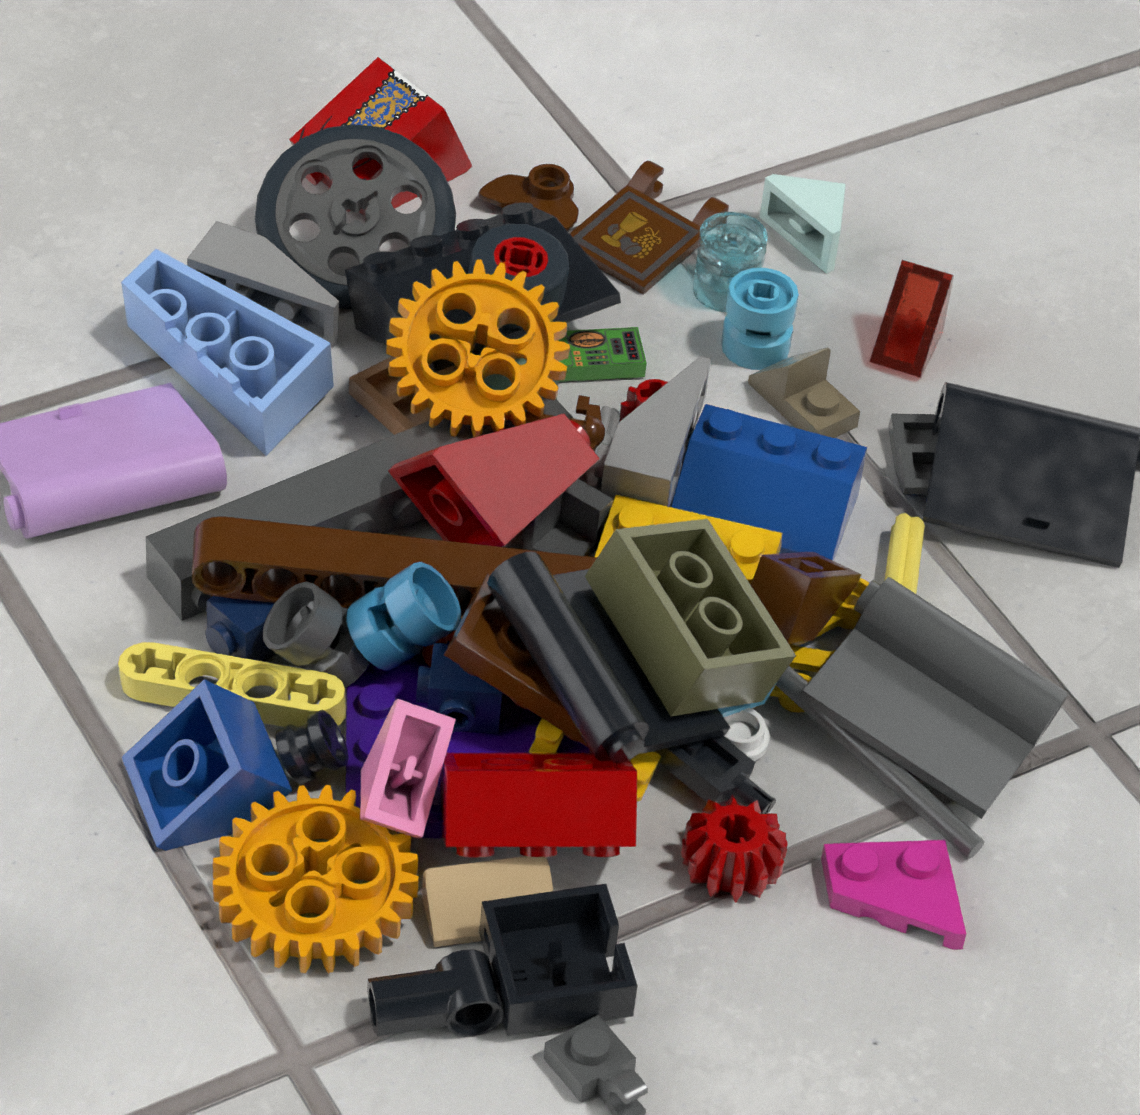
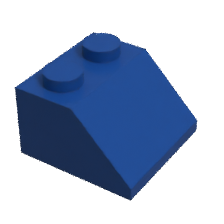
(204, 767)

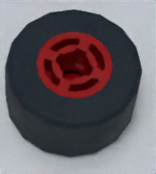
(525, 250)

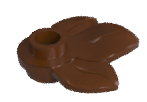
(545, 188)

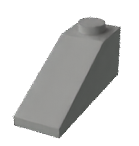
(266, 276)
(654, 439)

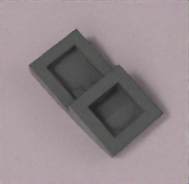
(912, 450)

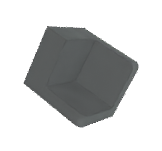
(570, 522)

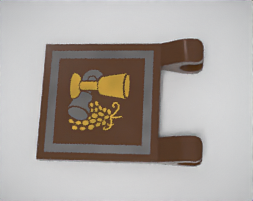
(638, 236)

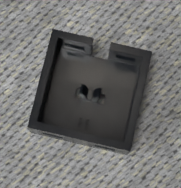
(576, 935)

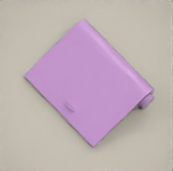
(106, 460)

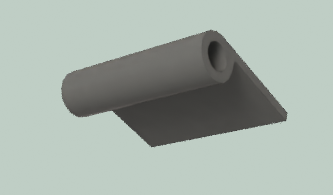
(934, 696)

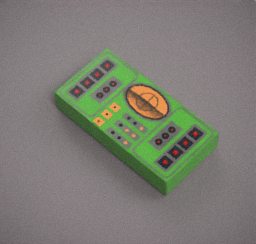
(604, 354)

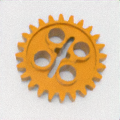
(463, 394)
(314, 880)

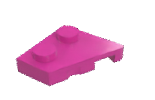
(896, 885)

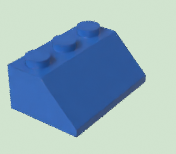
(771, 479)

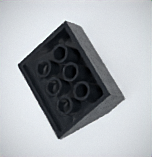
(388, 276)

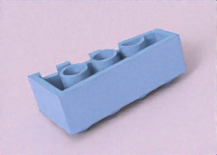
(229, 348)

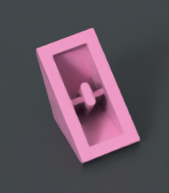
(405, 768)

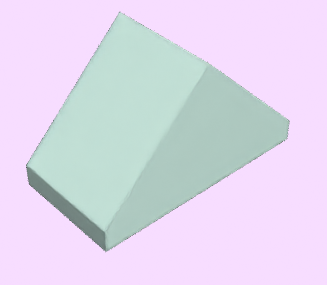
(805, 215)

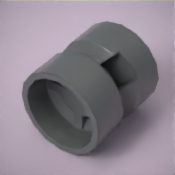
(313, 633)

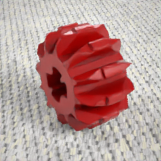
(734, 848)

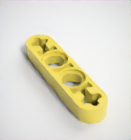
(162, 674)

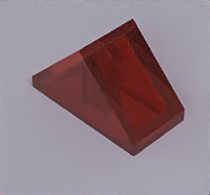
(913, 319)

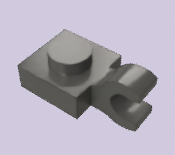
(597, 1063)

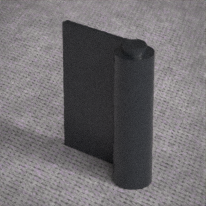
(1032, 474)
(591, 663)

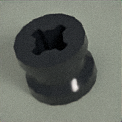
(311, 747)

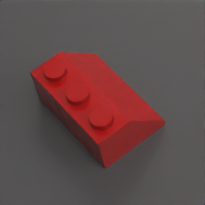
(537, 803)

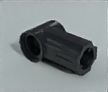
(453, 995)

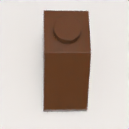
(802, 591)

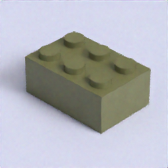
(689, 616)

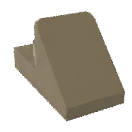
(804, 396)

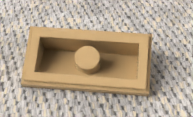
(456, 892)

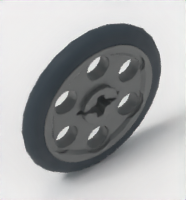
(334, 153)

